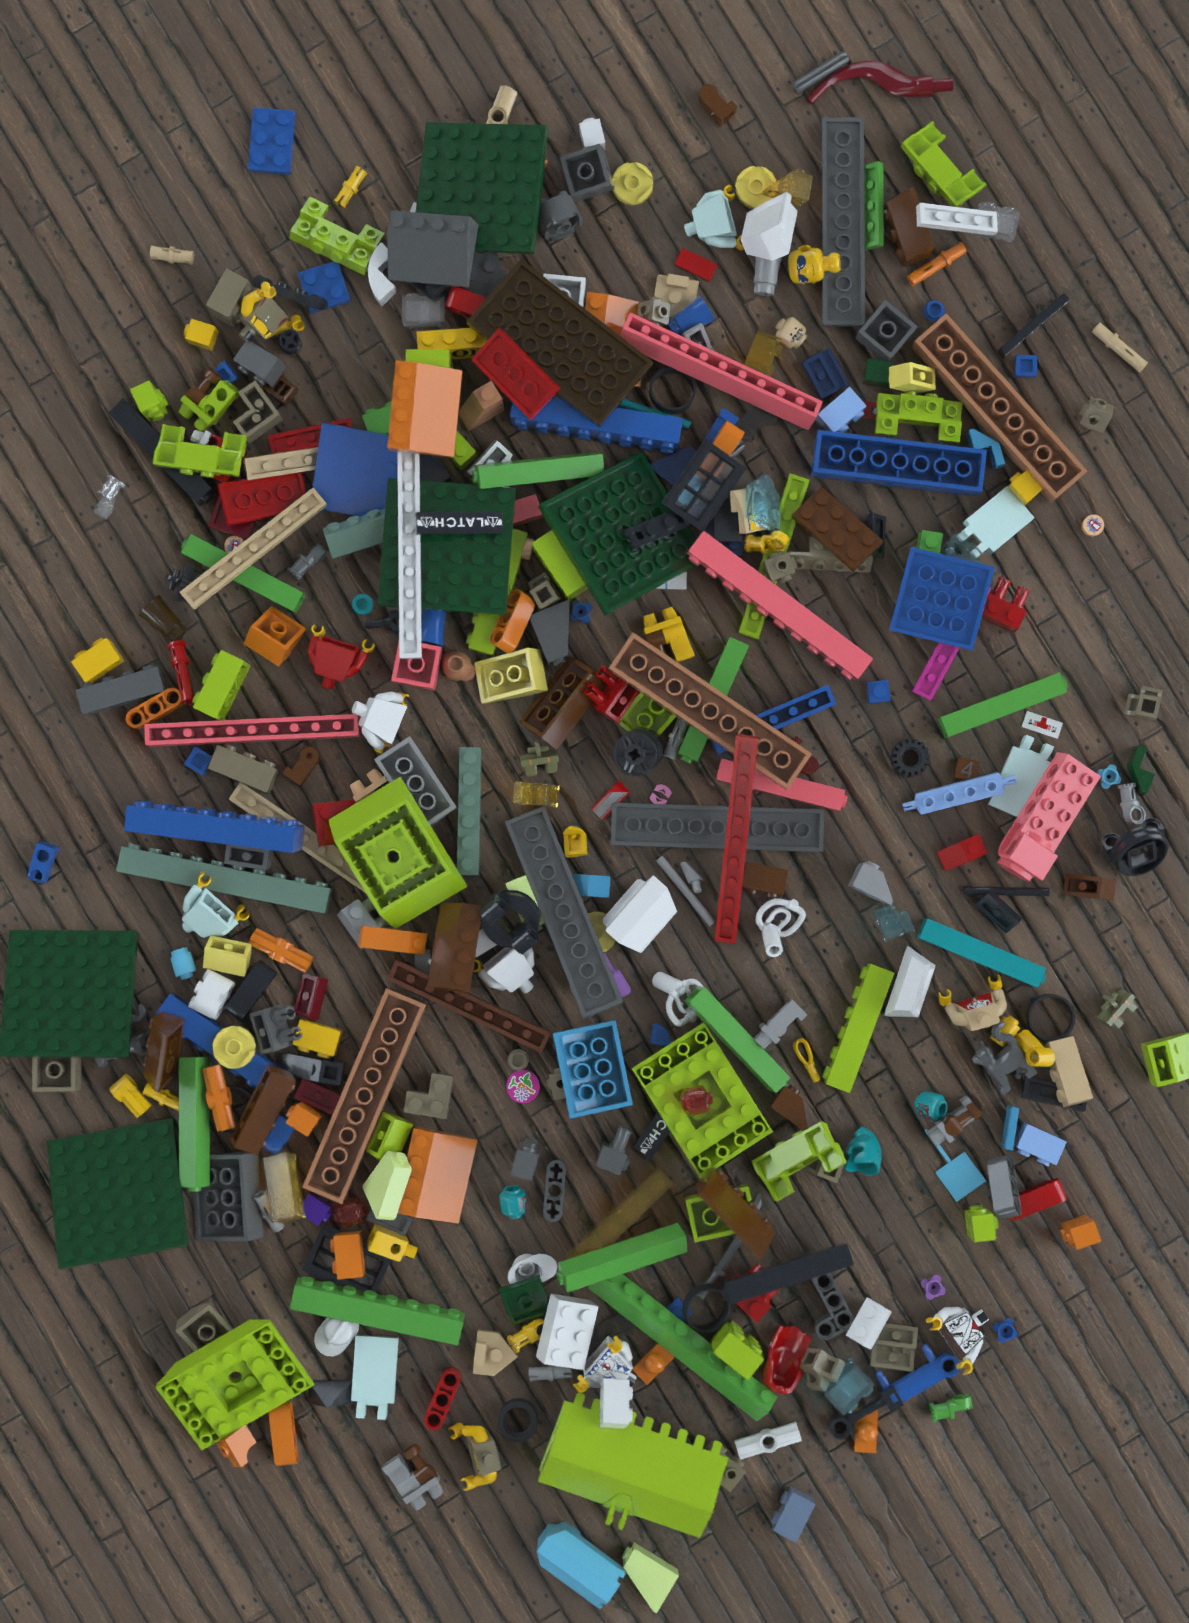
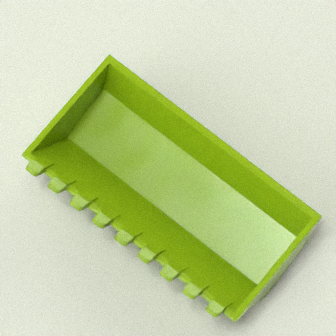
(634, 1468)

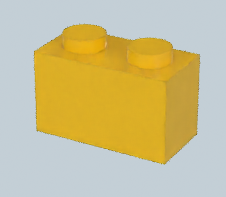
(97, 660)
(318, 1038)

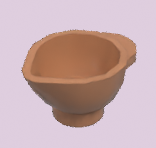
(457, 666)

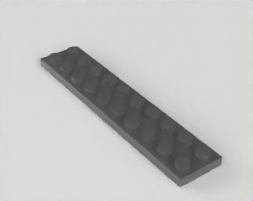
(843, 220)
(706, 827)
(564, 912)

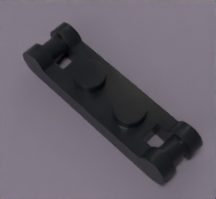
(298, 295)
(655, 530)

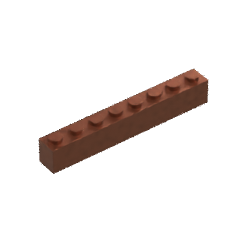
(471, 1007)

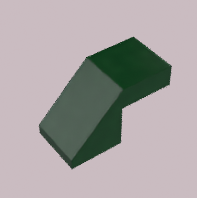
(1139, 776)

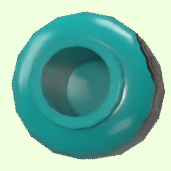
(930, 1106)
(513, 1201)

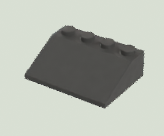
(431, 248)
(228, 1205)

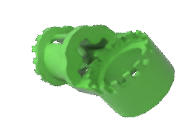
(947, 1409)

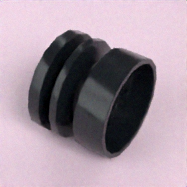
(648, 745)

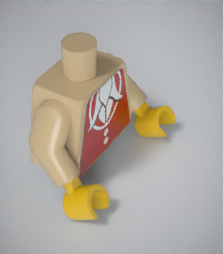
(979, 1010)

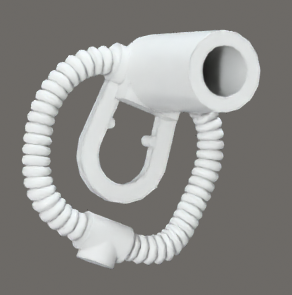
(772, 933)
(676, 989)

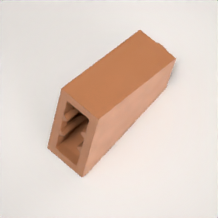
(481, 406)

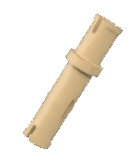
(1117, 345)

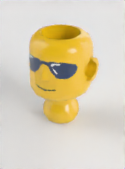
(809, 264)

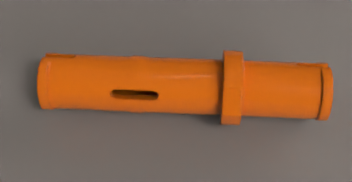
(944, 259)

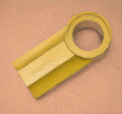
(1035, 1052)
(126, 1091)

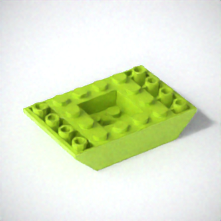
(388, 823)
(733, 1117)
(217, 1405)

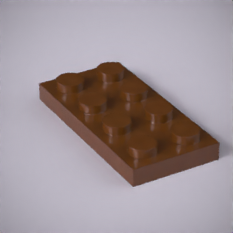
(837, 529)

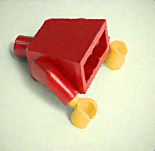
(335, 658)

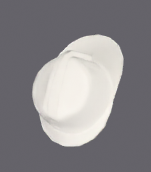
(530, 1265)
(334, 1336)

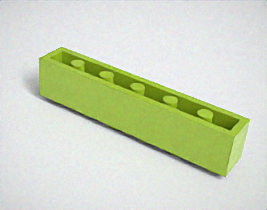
(484, 624)
(858, 1028)

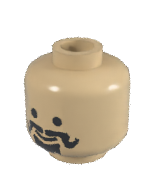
(791, 332)

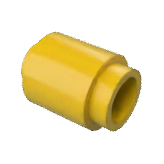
(1009, 1028)

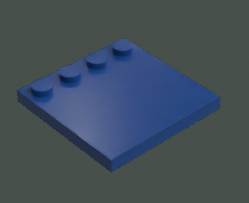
(353, 469)
(941, 598)

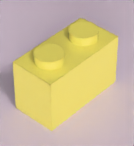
(912, 377)
(227, 956)

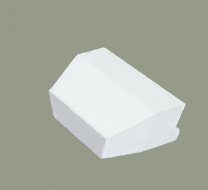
(770, 228)
(640, 914)
(910, 985)

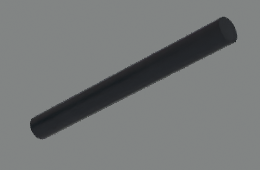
(1007, 891)

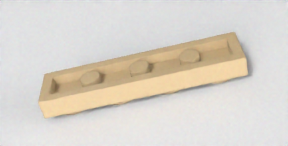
(280, 463)

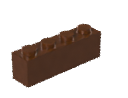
(263, 1109)

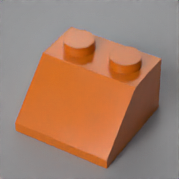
(274, 636)

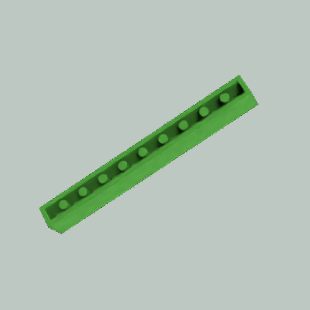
(684, 1344)

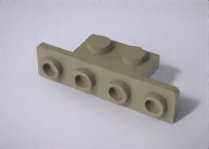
(822, 559)

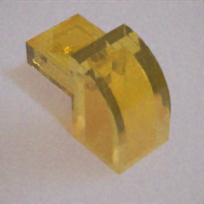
(536, 794)

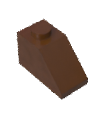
(1089, 887)
(790, 1106)

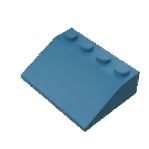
(592, 1068)

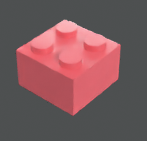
(418, 672)

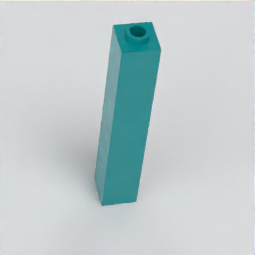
(982, 953)

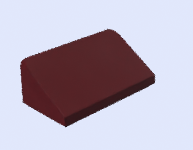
(310, 996)

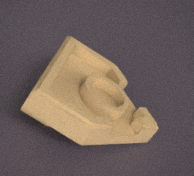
(676, 291)
(491, 1353)

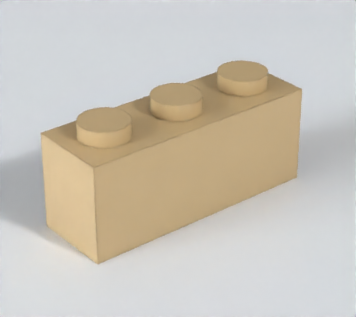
(1069, 1073)

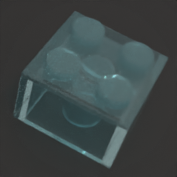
(849, 1388)

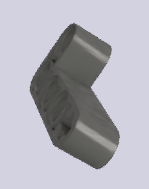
(835, 1309)

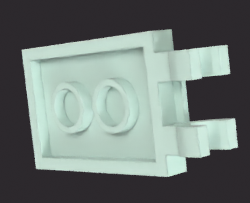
(996, 522)
(1028, 770)
(374, 1373)

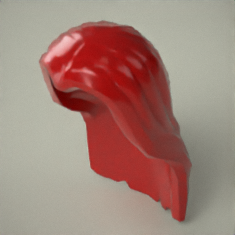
(784, 1358)

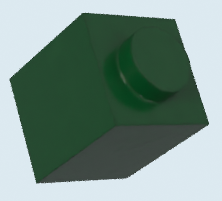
(877, 373)

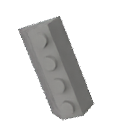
(408, 763)

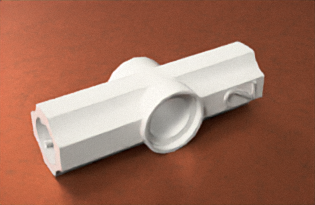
(753, 1445)

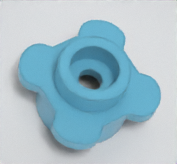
(1115, 778)

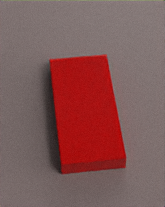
(695, 264)

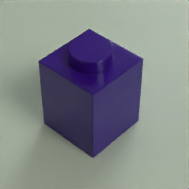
(317, 1208)

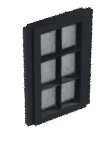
(704, 485)
(321, 1258)

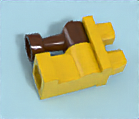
(668, 632)

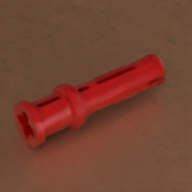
(180, 663)

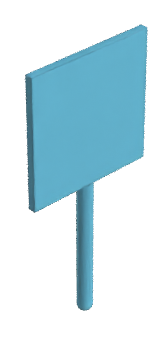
(959, 1175)

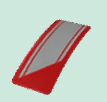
(614, 795)

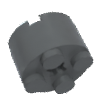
(558, 216)

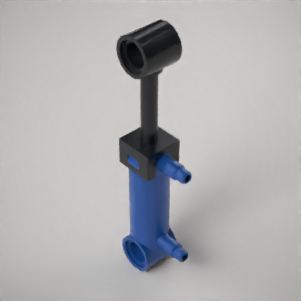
(900, 1391)

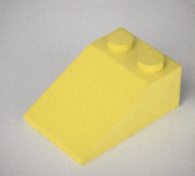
(511, 675)

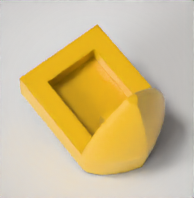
(574, 842)

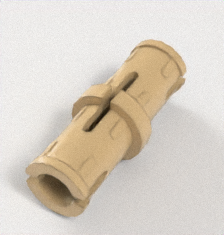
(171, 255)

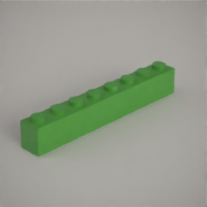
(377, 1310)

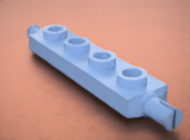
(959, 793)

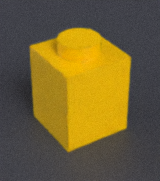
(201, 334)
(1024, 486)

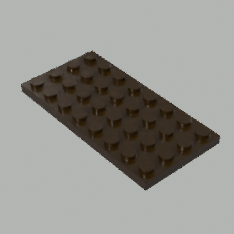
(564, 340)

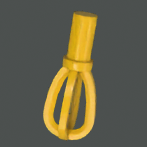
(808, 1065)

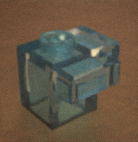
(892, 922)

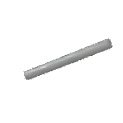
(686, 891)

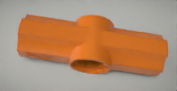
(281, 950)
(219, 1097)

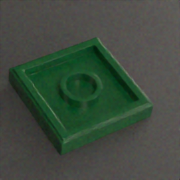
(524, 1299)

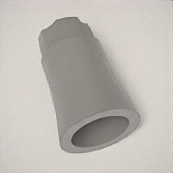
(766, 276)

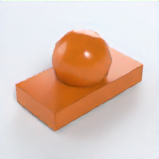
(652, 1363)
(866, 1433)

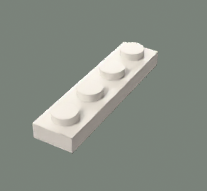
(956, 219)

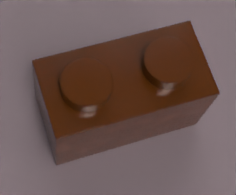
(764, 879)

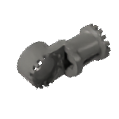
(303, 563)

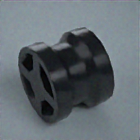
(288, 338)

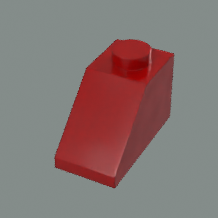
(962, 852)

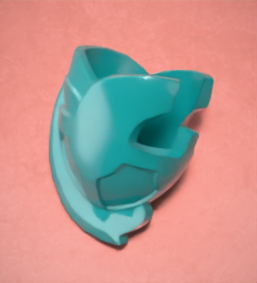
(864, 1153)

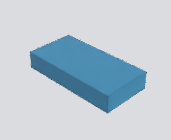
(1010, 1127)

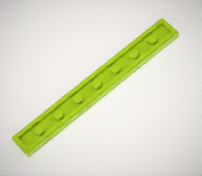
(790, 502)

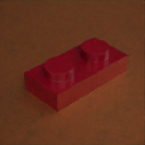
(317, 1096)

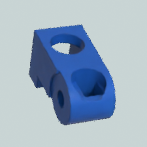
(722, 418)
(42, 861)
(278, 1136)

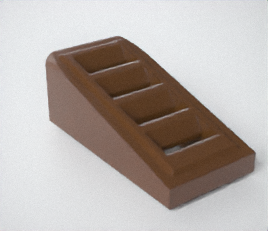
(289, 394)

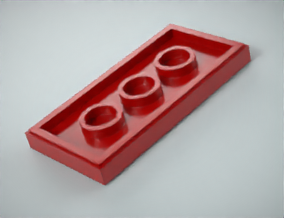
(515, 374)
(259, 498)

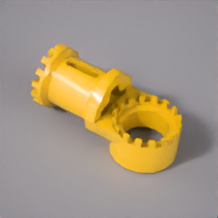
(766, 542)
(526, 1335)

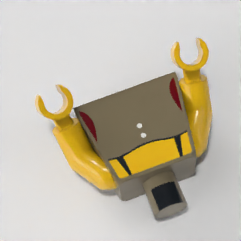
(263, 316)
(482, 1453)

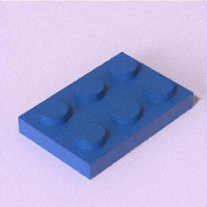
(271, 141)

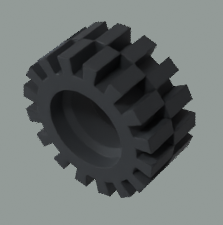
(919, 748)

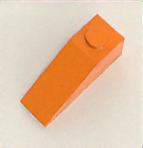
(392, 940)

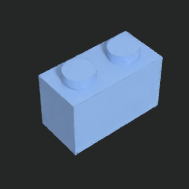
(841, 412)
(1040, 1144)

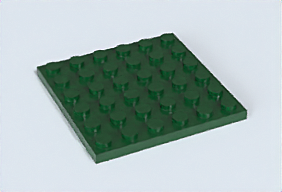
(487, 176)
(591, 528)
(456, 570)
(69, 994)
(116, 1194)

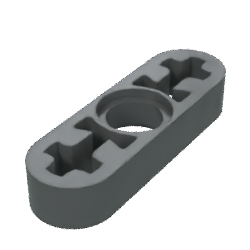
(547, 1205)

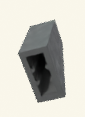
(553, 632)

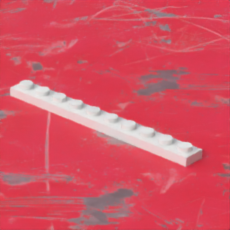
(409, 556)

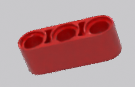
(463, 301)
(1040, 1198)
(437, 1407)

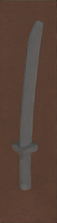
(719, 1269)

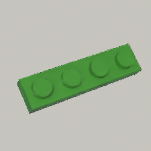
(873, 205)

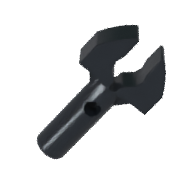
(384, 622)

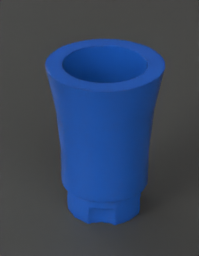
(692, 315)
(432, 627)

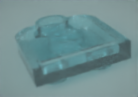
(763, 503)

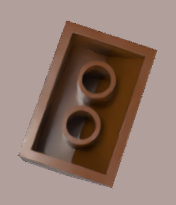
(912, 241)
(163, 1049)

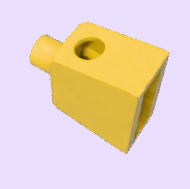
(382, 1239)

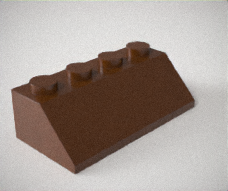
(564, 703)
(455, 947)

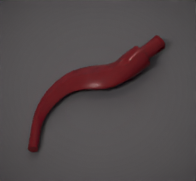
(888, 78)

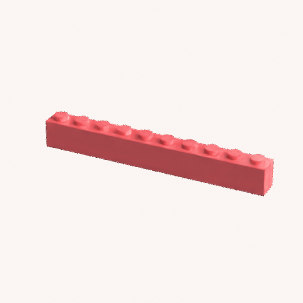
(721, 372)
(779, 605)
(252, 730)

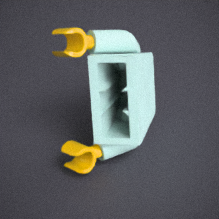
(714, 220)
(207, 913)

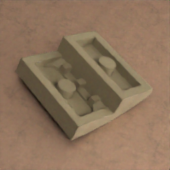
(895, 1348)

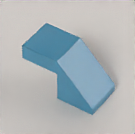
(980, 441)
(592, 885)

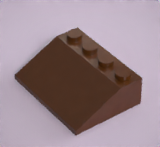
(735, 1211)

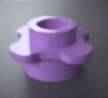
(931, 1293)

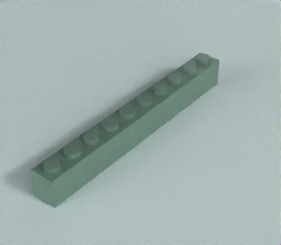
(224, 879)

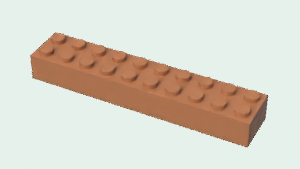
(998, 407)
(707, 709)
(364, 1095)

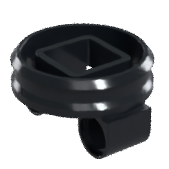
(1119, 849)
(525, 934)

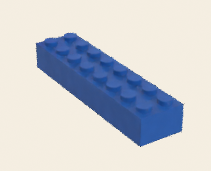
(622, 426)
(898, 463)
(212, 827)

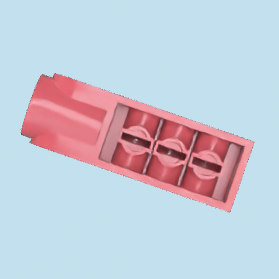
(1046, 817)

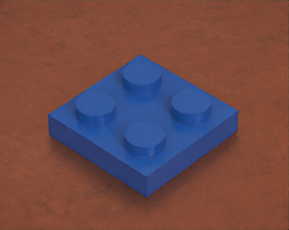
(325, 282)

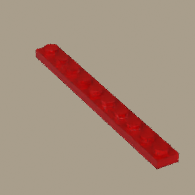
(736, 838)

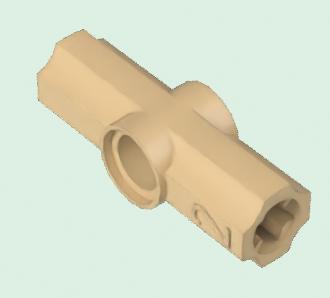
(502, 105)

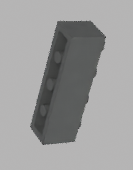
(121, 690)
(526, 1159)

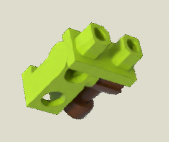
(208, 406)

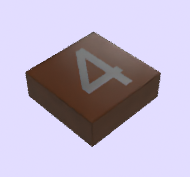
(966, 769)

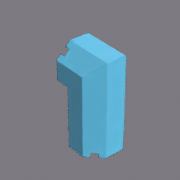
(578, 1563)

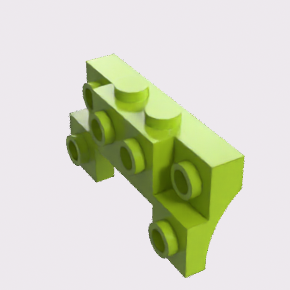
(938, 169)
(332, 240)
(920, 411)
(199, 458)
(796, 1154)

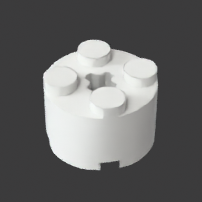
(211, 994)

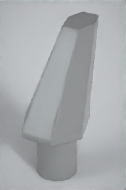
(692, 877)

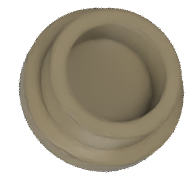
(518, 1059)

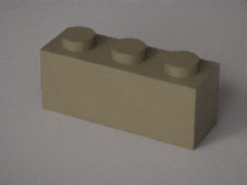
(244, 768)

